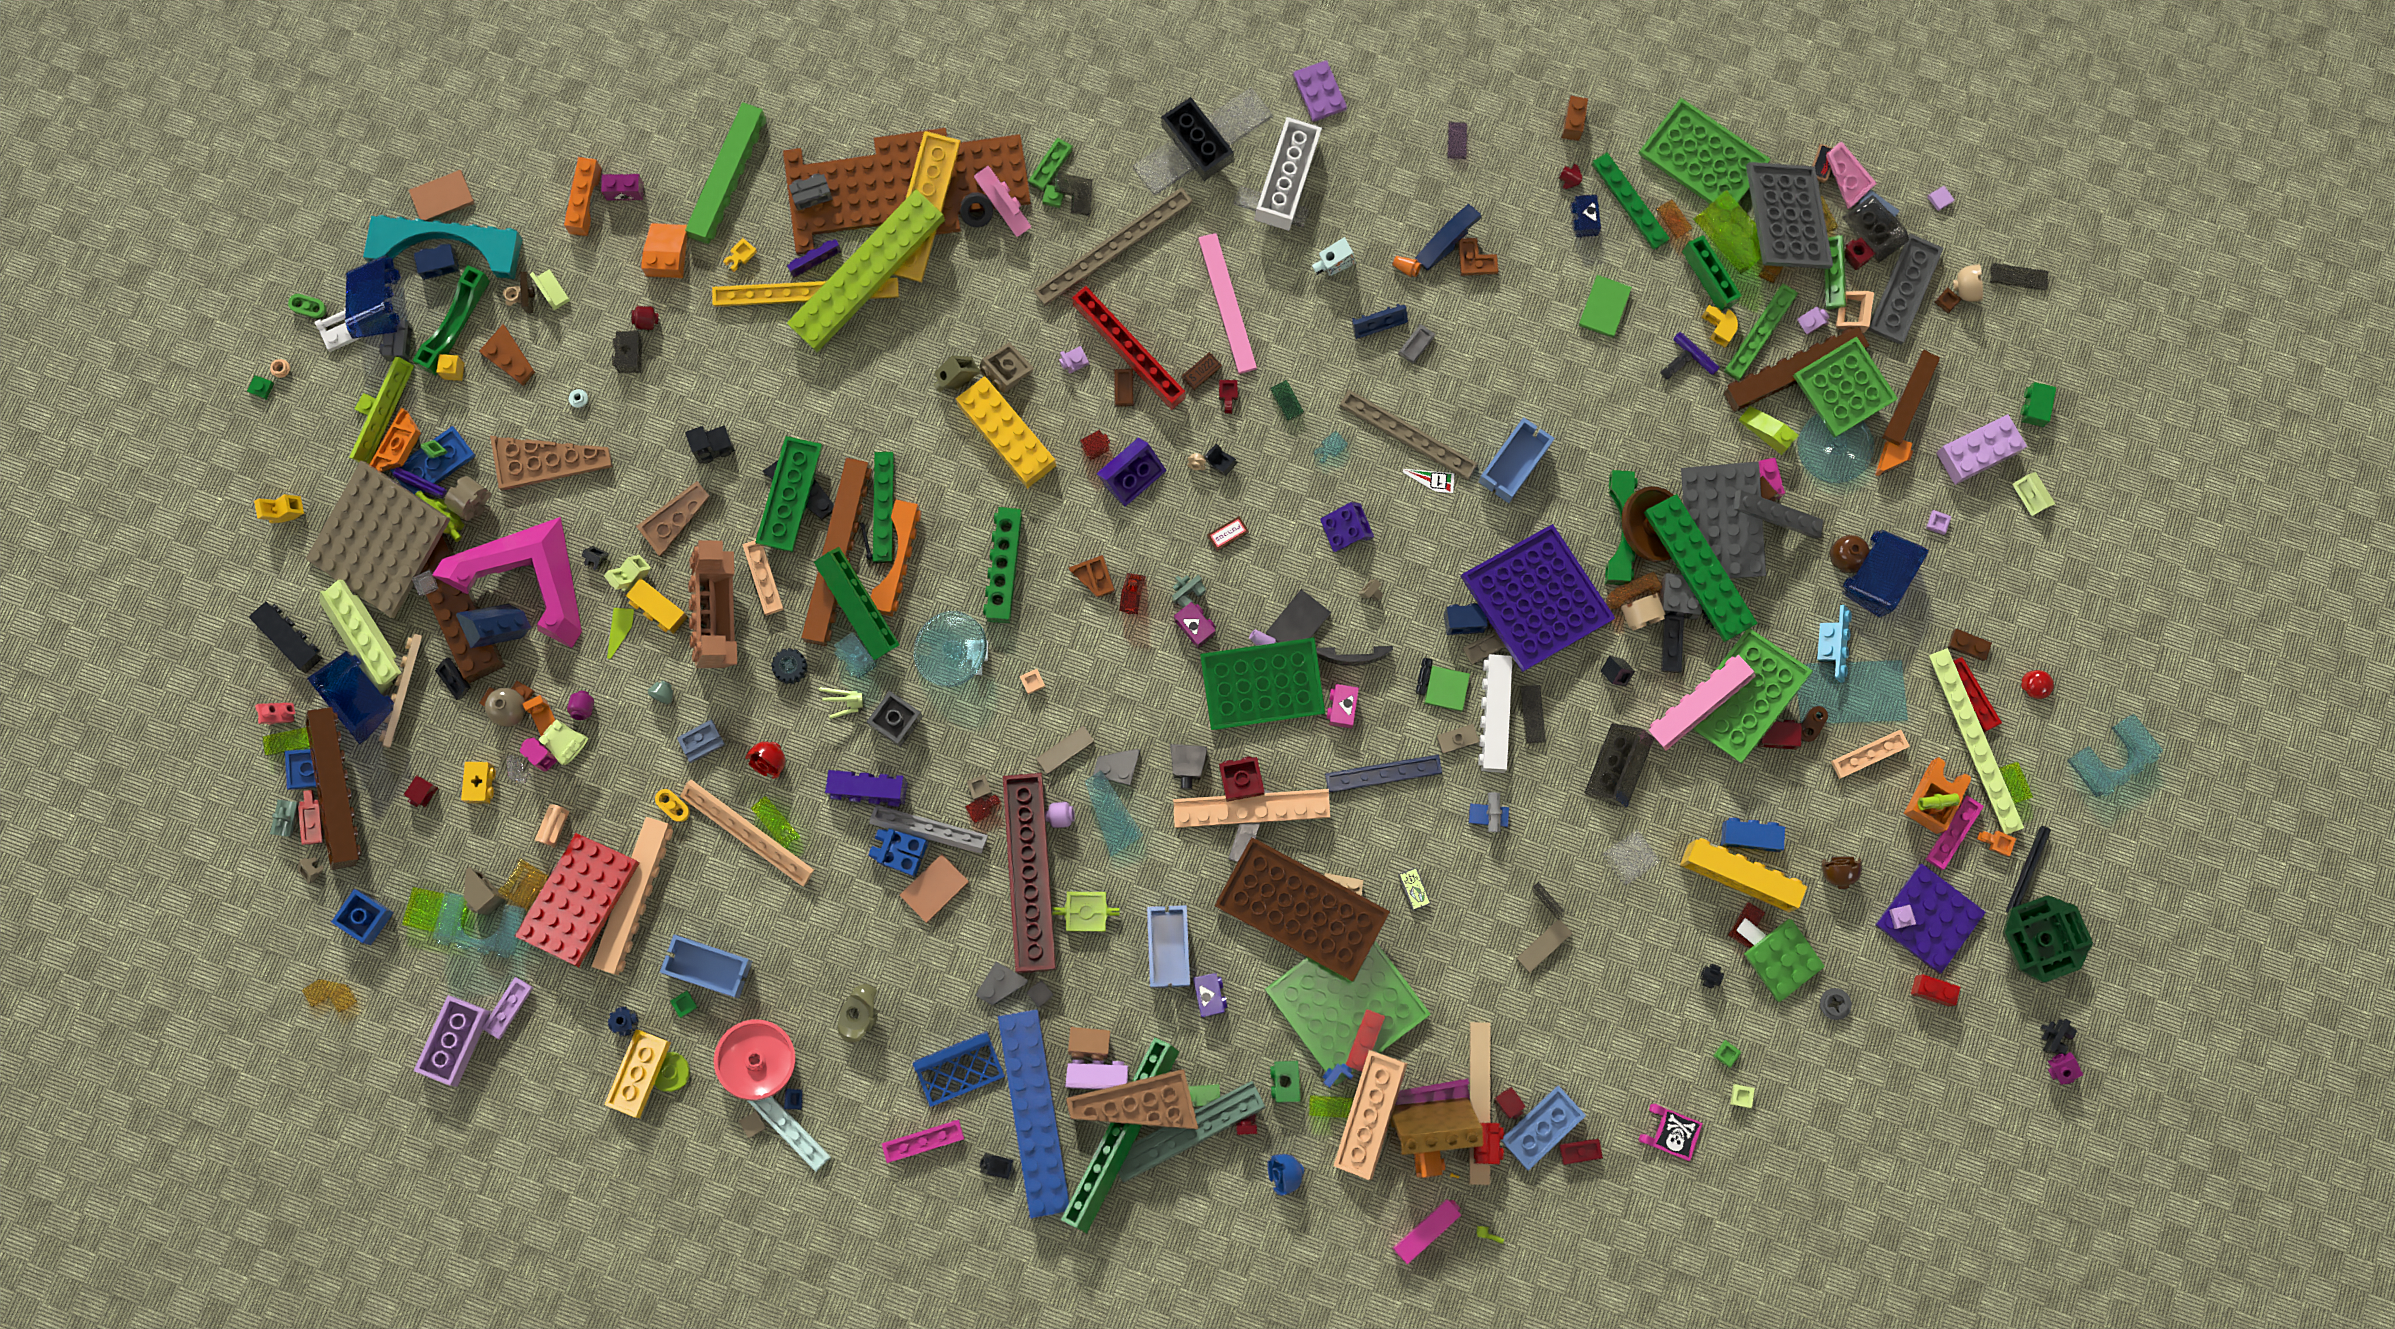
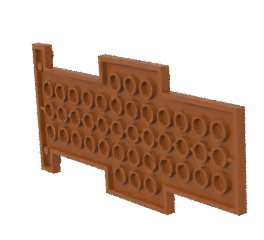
(874, 186)

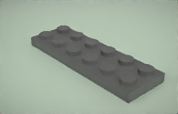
(1905, 289)

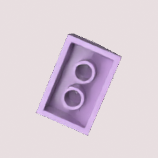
(1095, 1075)

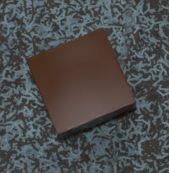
(1947, 300)

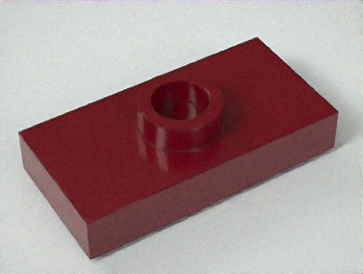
(1580, 1151)

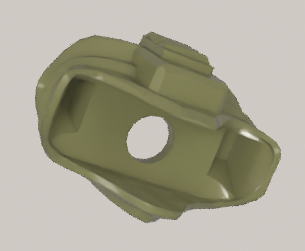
(862, 999)

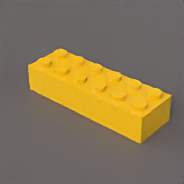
(1006, 432)
(1743, 875)

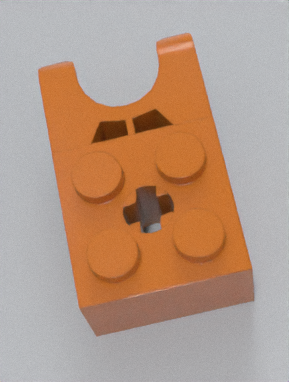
(1934, 783)

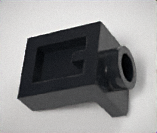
(996, 1165)

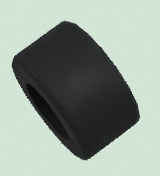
(970, 219)

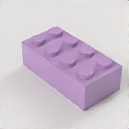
(1981, 449)
(452, 1041)

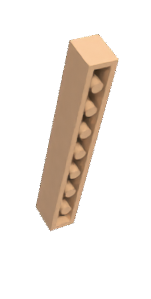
(631, 904)

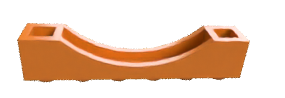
(886, 593)

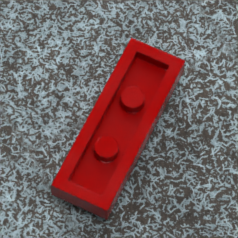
(1364, 1039)

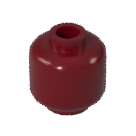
(644, 317)

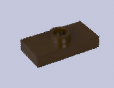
(527, 292)

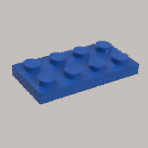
(438, 468)

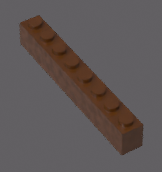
(1779, 377)

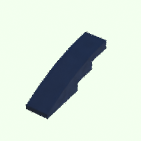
(1448, 236)

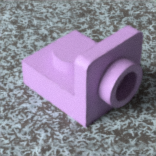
(1073, 360)

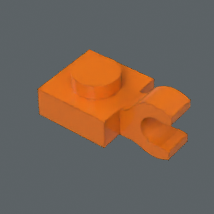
(2000, 842)

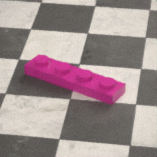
(1953, 836)
(923, 1141)

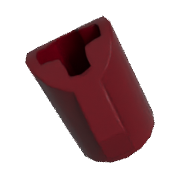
(1571, 177)

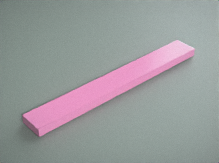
(1227, 303)

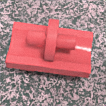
(275, 713)

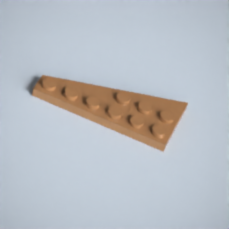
(537, 461)
(1149, 1101)

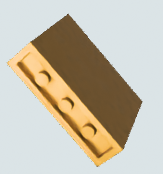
(1436, 1125)

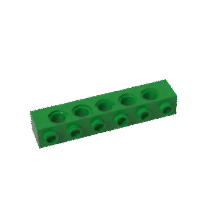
(1002, 612)

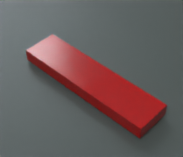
(1983, 709)

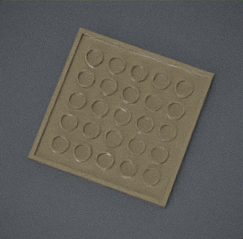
(378, 539)

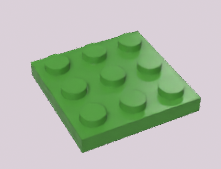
(1784, 960)

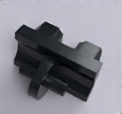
(2054, 1033)

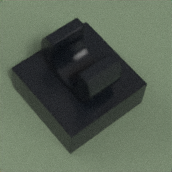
(595, 555)

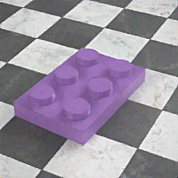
(1319, 90)

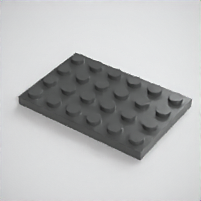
(1789, 215)
(1732, 535)

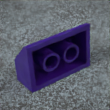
(1131, 471)

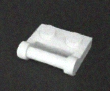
(335, 337)

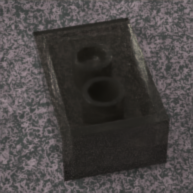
(1877, 228)

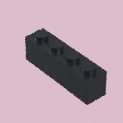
(286, 637)

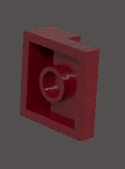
(1241, 778)

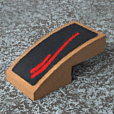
(1821, 163)

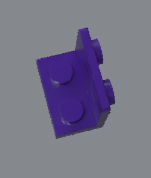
(1346, 526)

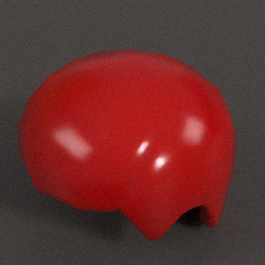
(2037, 684)

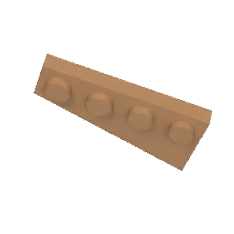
(668, 522)

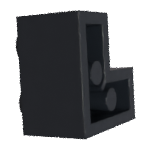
(709, 444)

